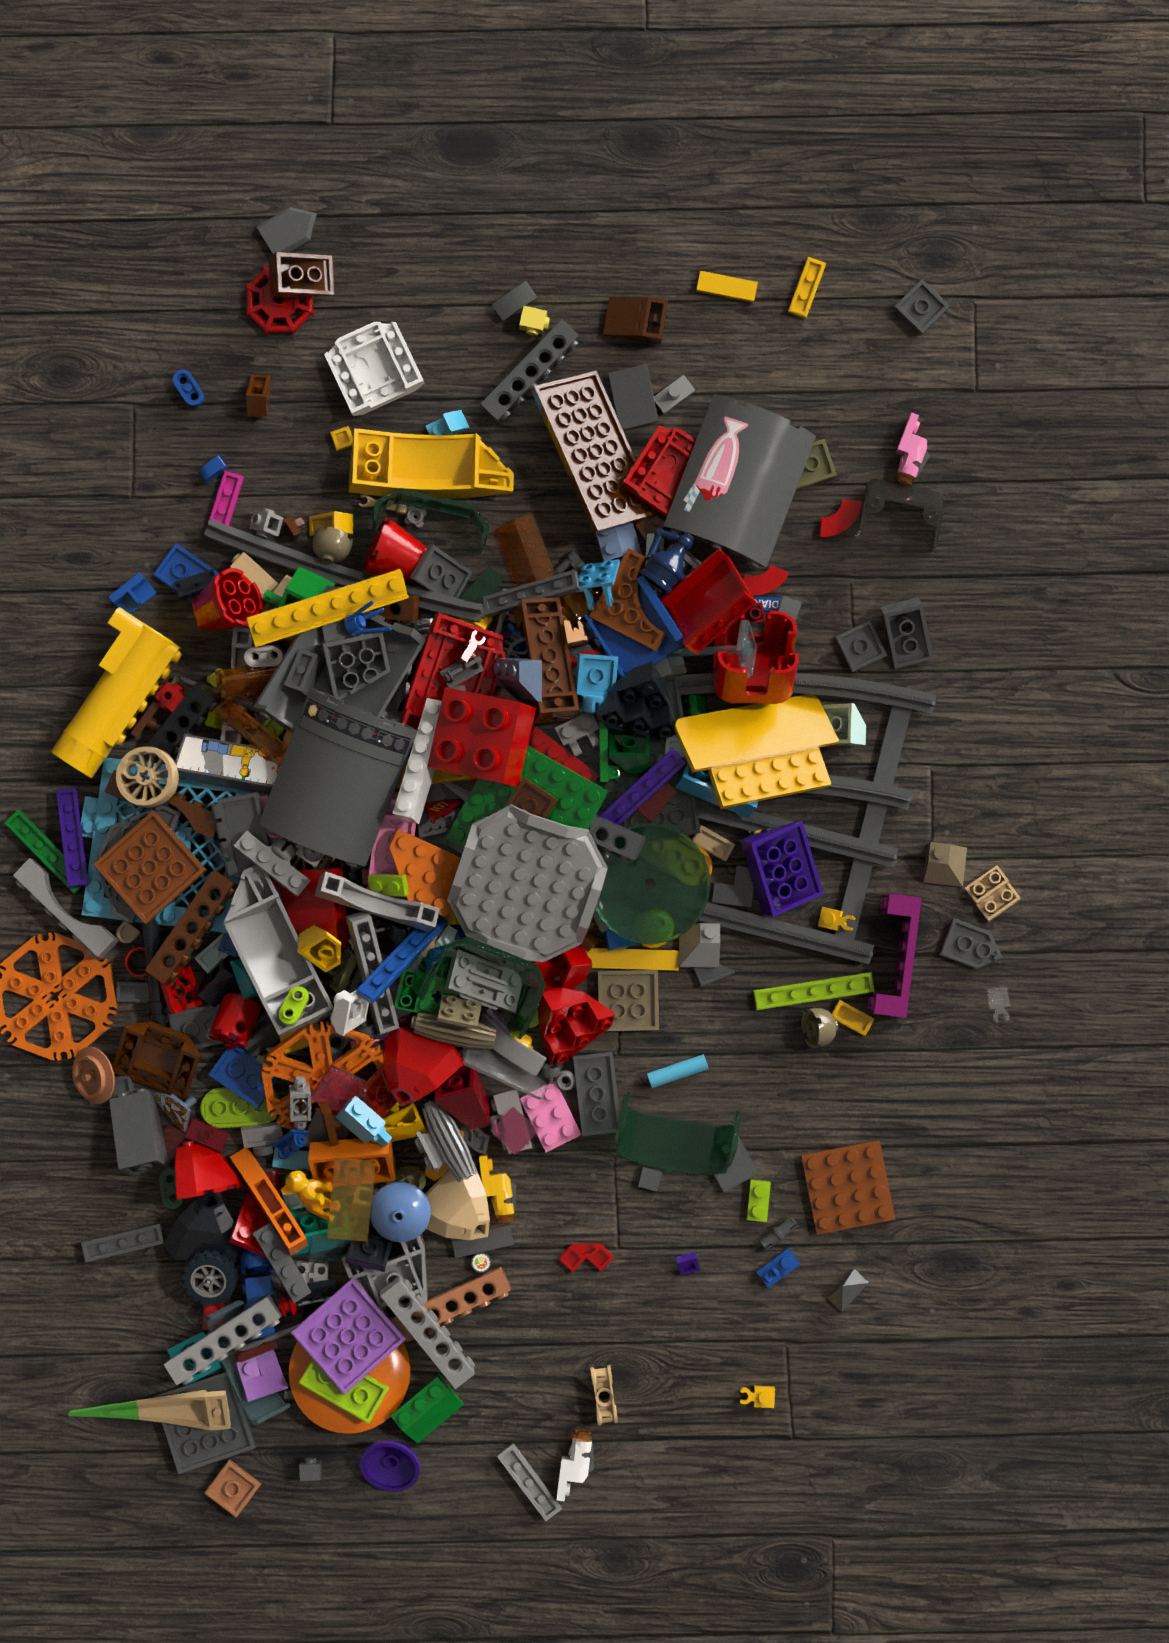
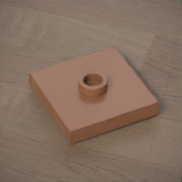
(232, 1488)

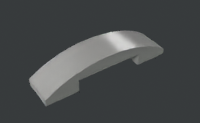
(514, 1050)

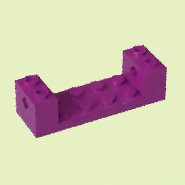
(910, 909)

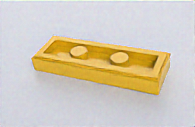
(727, 286)
(806, 287)

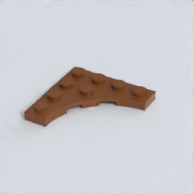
(627, 613)

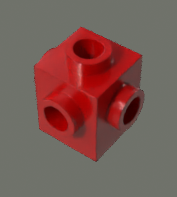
(164, 692)

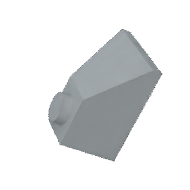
(700, 946)

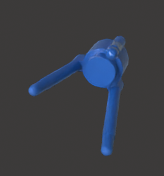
(355, 623)

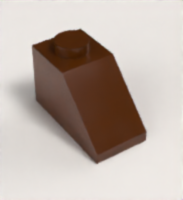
(258, 395)

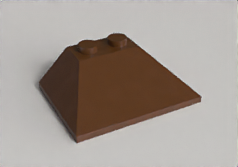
(157, 1058)

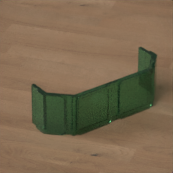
(427, 501)

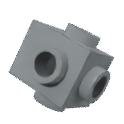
(266, 523)

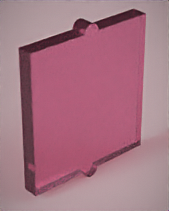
(514, 1130)

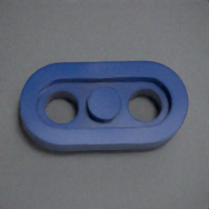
(189, 388)

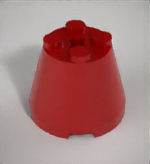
(393, 550)
(227, 602)

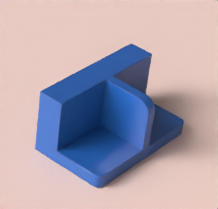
(133, 594)

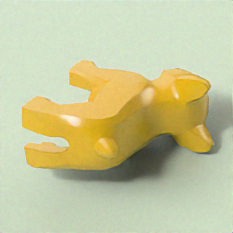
(310, 1193)

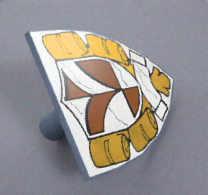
(175, 1108)

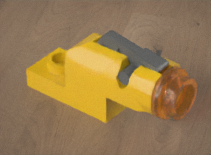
(500, 1188)

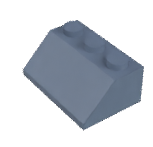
(616, 541)
(520, 677)

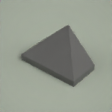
(441, 825)
(847, 1290)

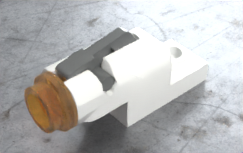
(577, 1465)

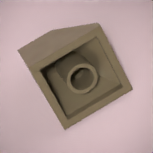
(944, 864)

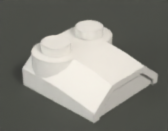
(348, 1012)

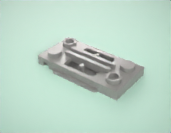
(483, 982)

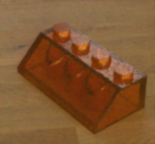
(525, 550)
(242, 680)

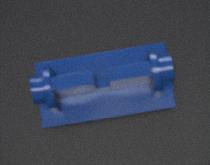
(290, 1143)

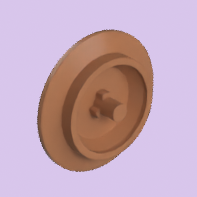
(93, 1075)

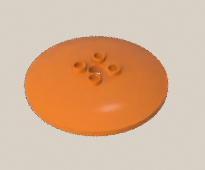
(392, 1371)

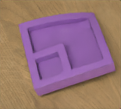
(261, 1376)

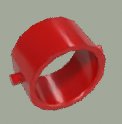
(128, 960)

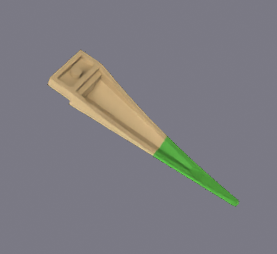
(190, 1409)

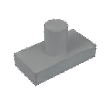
(673, 394)

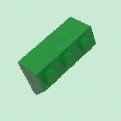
(427, 1409)

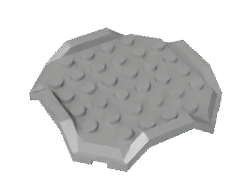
(527, 884)

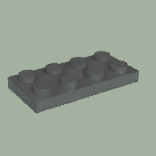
(597, 1093)

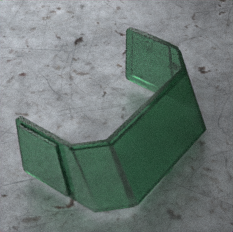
(529, 973)
(675, 1143)

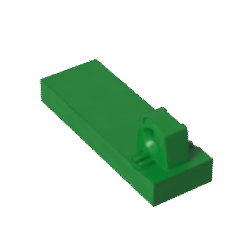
(607, 772)

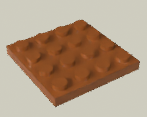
(150, 867)
(847, 1187)

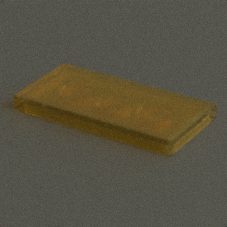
(351, 1199)

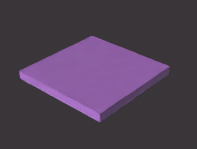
(348, 1336)

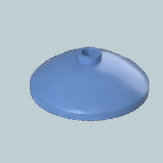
(403, 1199)

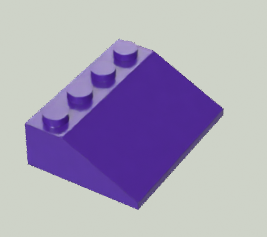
(782, 868)

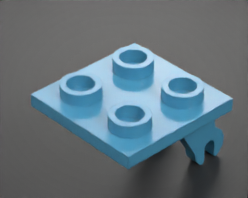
(598, 575)

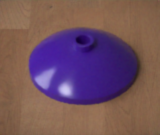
(389, 1466)

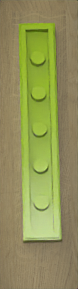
(813, 991)

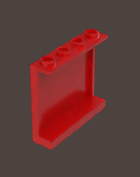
(708, 601)
(312, 910)

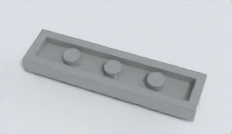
(529, 1482)

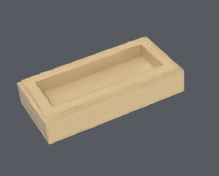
(713, 843)

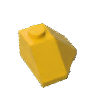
(320, 948)

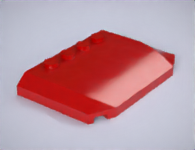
(660, 468)
(439, 650)

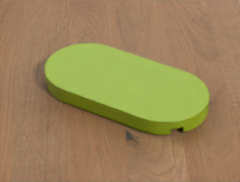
(226, 1109)

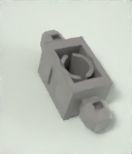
(301, 1114)

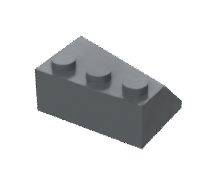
(354, 662)

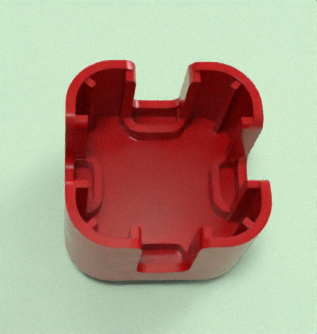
(773, 666)

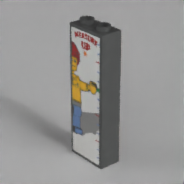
(225, 764)

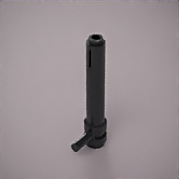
(156, 1002)

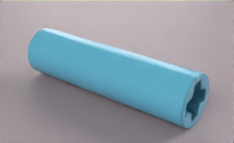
(677, 1071)

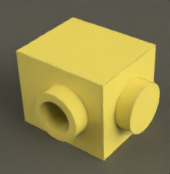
(534, 321)

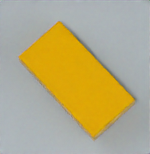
(852, 1017)

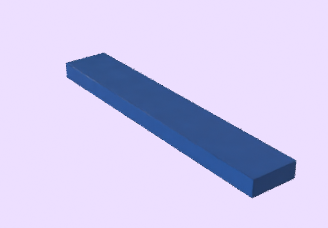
(398, 961)

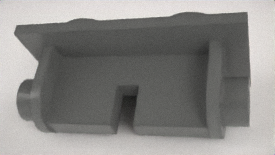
(459, 673)

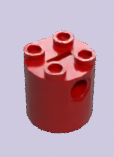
(235, 1021)

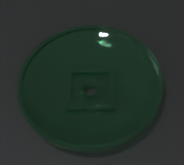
(679, 891)

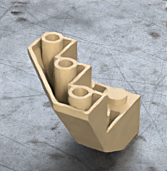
(459, 1208)

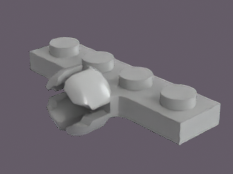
(273, 861)

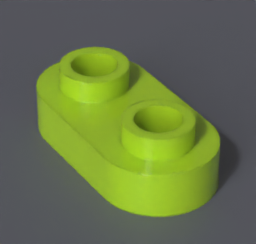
(294, 1005)

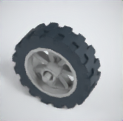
(209, 1295)

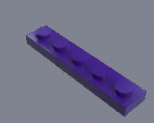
(644, 787)
(72, 837)

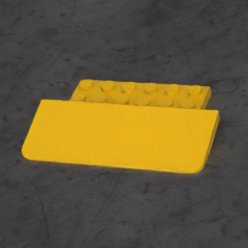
(759, 749)

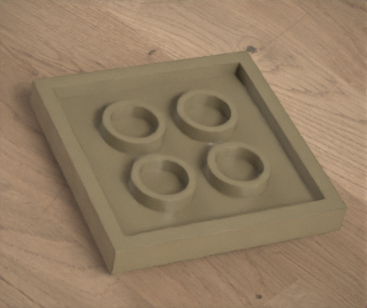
(631, 998)

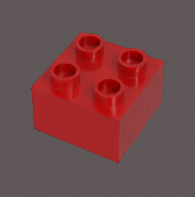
(481, 736)

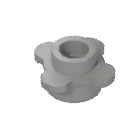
(415, 521)

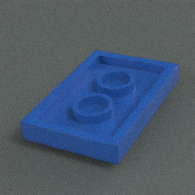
(241, 1075)

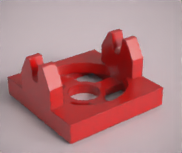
(173, 1005)

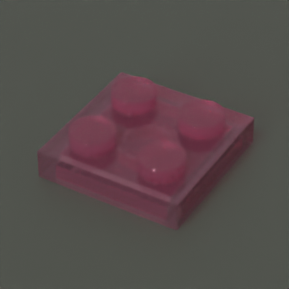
(337, 1088)

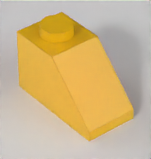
(333, 519)

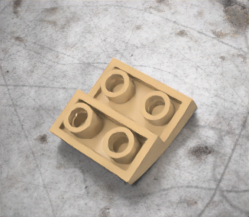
(992, 893)

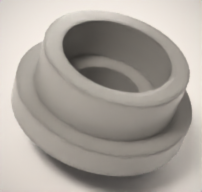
(566, 1086)

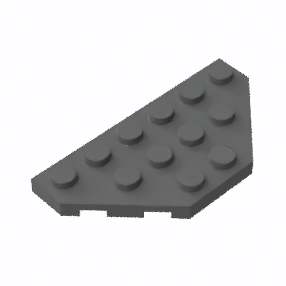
(115, 834)

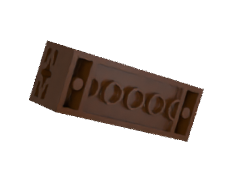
(548, 642)

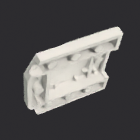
(373, 367)

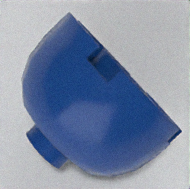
(254, 1263)

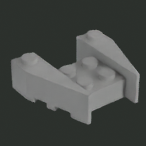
(408, 1265)

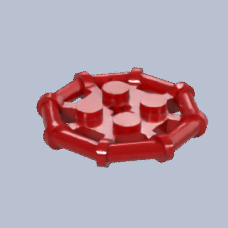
(273, 309)

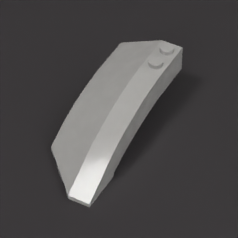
(269, 951)

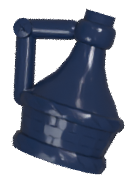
(666, 567)

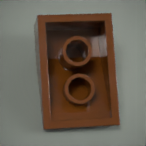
(300, 275)

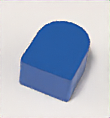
(213, 469)

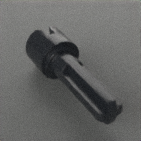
(397, 934)

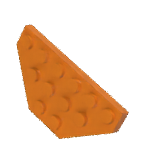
(427, 869)

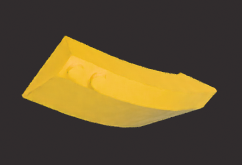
(426, 464)

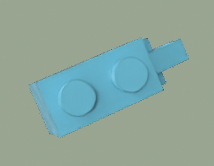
(363, 1122)

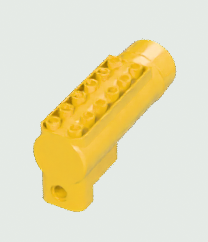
(131, 675)

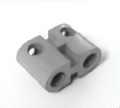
(313, 1271)

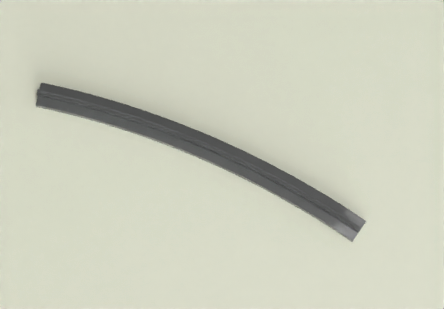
(333, 572)

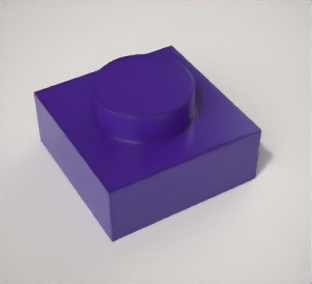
(688, 1263)

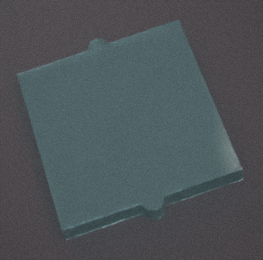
(326, 1249)

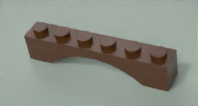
(200, 818)

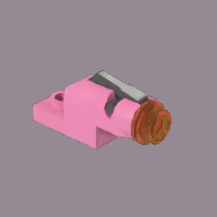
(914, 452)

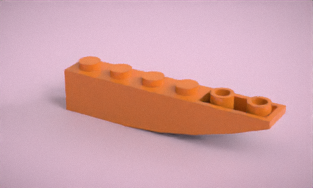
(269, 1201)

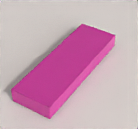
(226, 497)

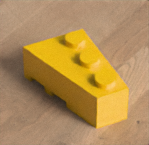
(404, 1122)

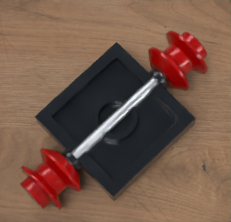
(320, 1293)

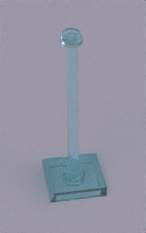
(745, 648)

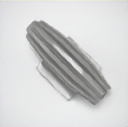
(444, 1143)

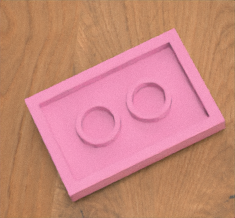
(551, 1117)

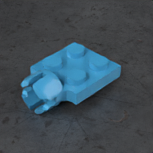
(595, 679)

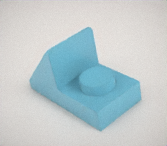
(450, 424)

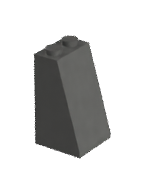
(138, 1133)

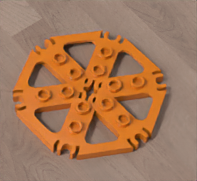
(72, 1003)
(321, 1060)

